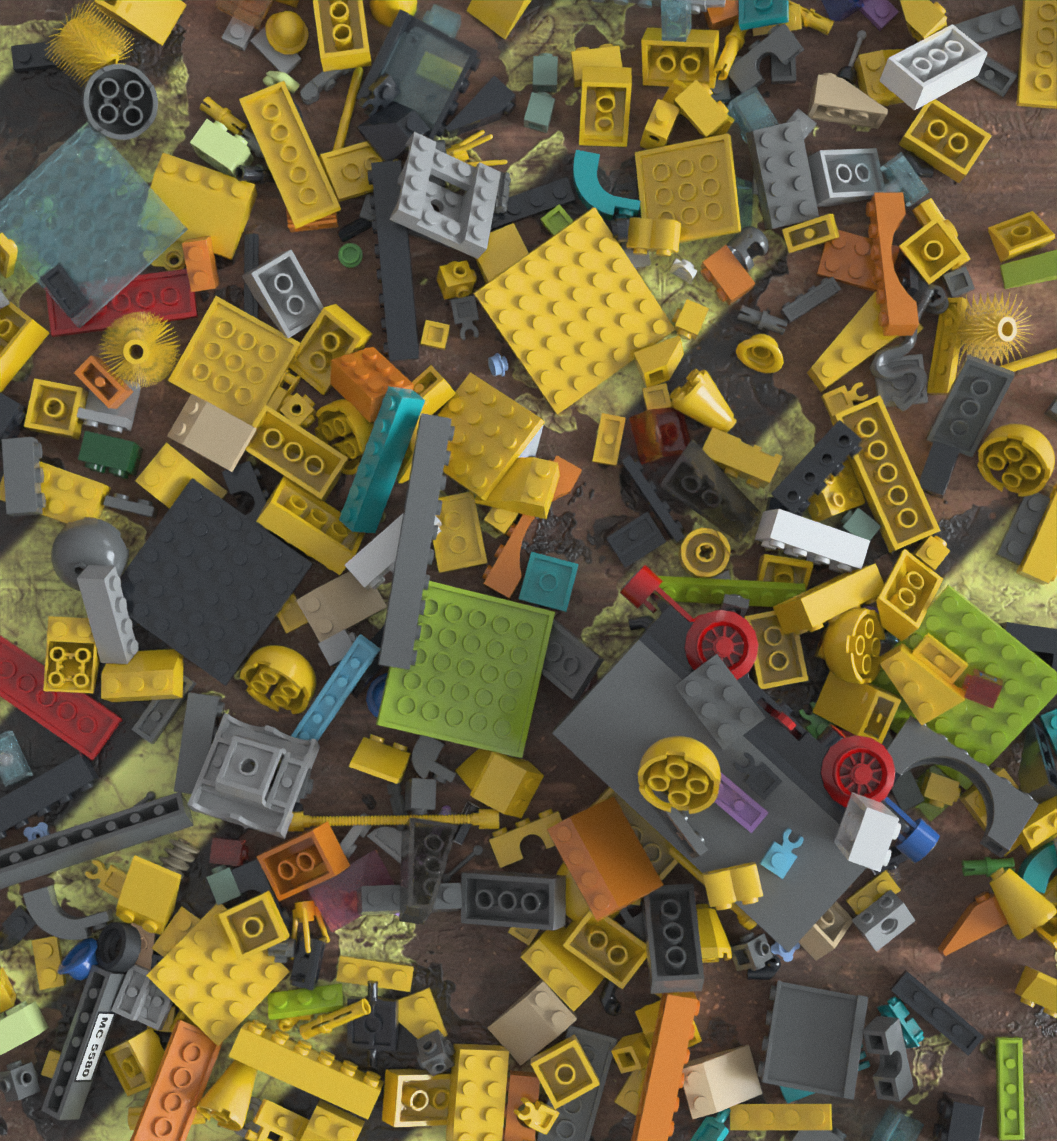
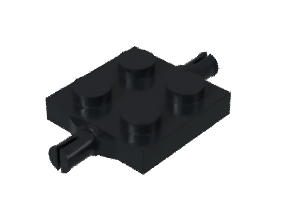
(376, 1030)

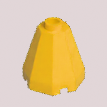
(712, 936)

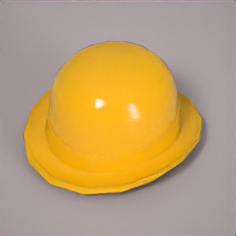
(286, 32)
(760, 353)

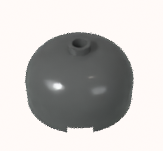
(136, 101)
(85, 544)

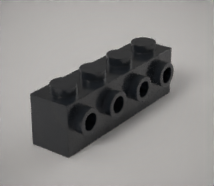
(817, 467)

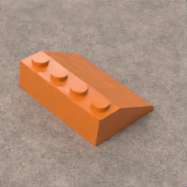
(605, 858)

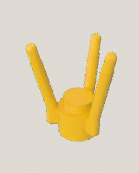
(460, 149)
(305, 912)

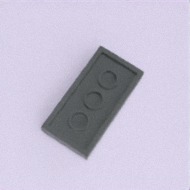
(970, 405)

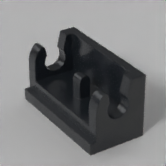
(938, 469)
(308, 965)

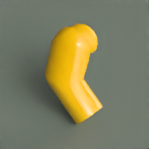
(287, 1023)

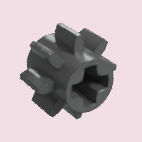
(283, 950)

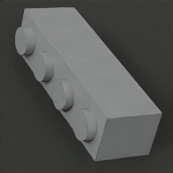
(107, 614)

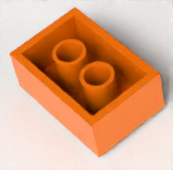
(365, 379)
(303, 861)

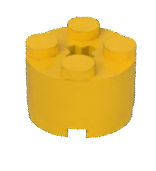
(705, 539)

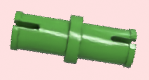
(986, 866)

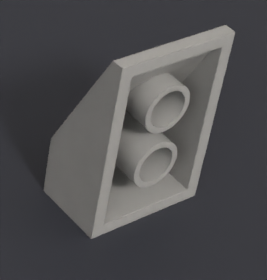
(845, 175)
(284, 293)

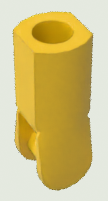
(280, 393)

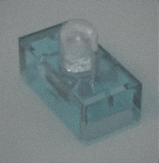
(903, 180)
(12, 761)

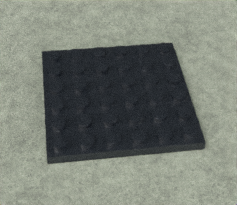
(210, 581)

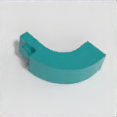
(592, 193)
(1039, 866)

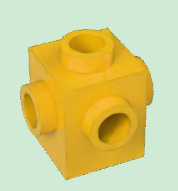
(456, 279)
(307, 413)

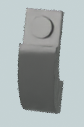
(54, 920)

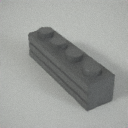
(810, 300)

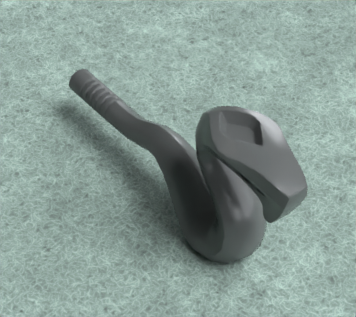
(880, 369)

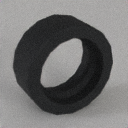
(129, 949)

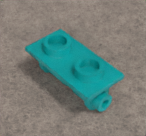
(911, 1031)

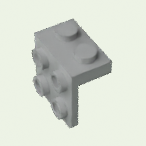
(116, 420)

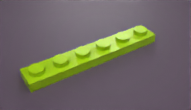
(713, 590)

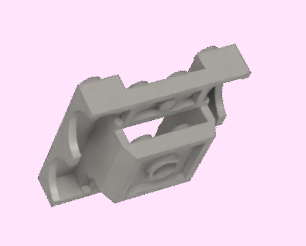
(462, 220)
(239, 796)

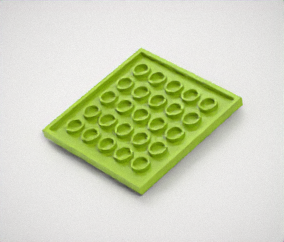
(991, 649)
(471, 671)

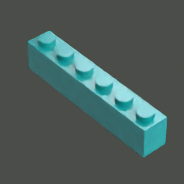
(382, 459)

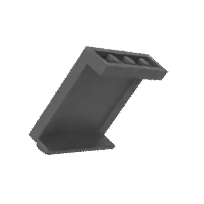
(813, 1040)

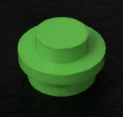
(350, 255)

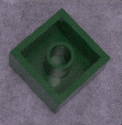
(111, 454)

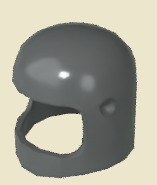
(742, 240)

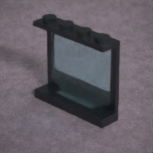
(426, 68)

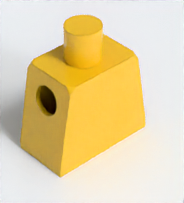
(660, 125)

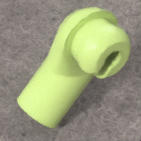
(275, 77)

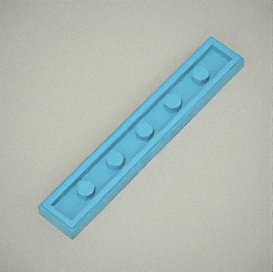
(337, 689)

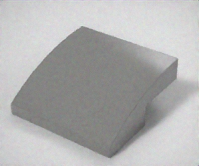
(142, 999)

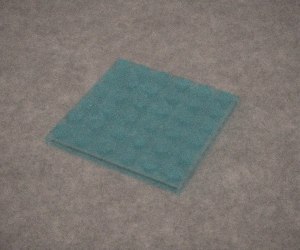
(89, 216)

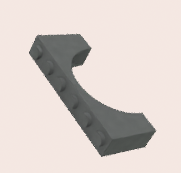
(1005, 805)

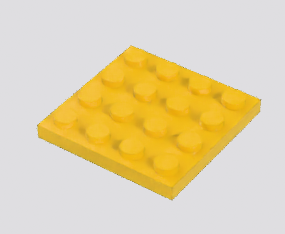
(691, 185)
(234, 361)
(487, 435)
(210, 982)

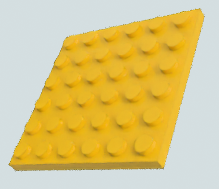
(574, 310)

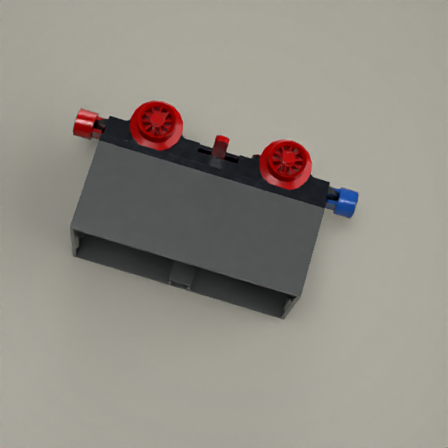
(639, 706)

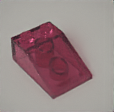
(338, 895)

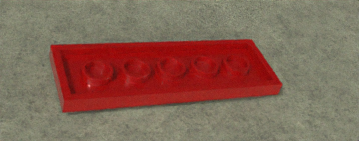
(159, 293)
(68, 715)

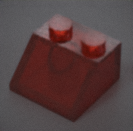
(660, 434)

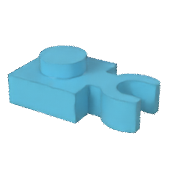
(779, 857)

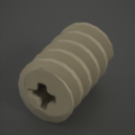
(178, 856)

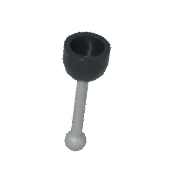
(848, 72)

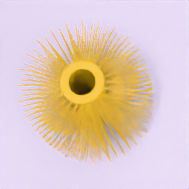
(88, 44)
(984, 330)
(129, 349)

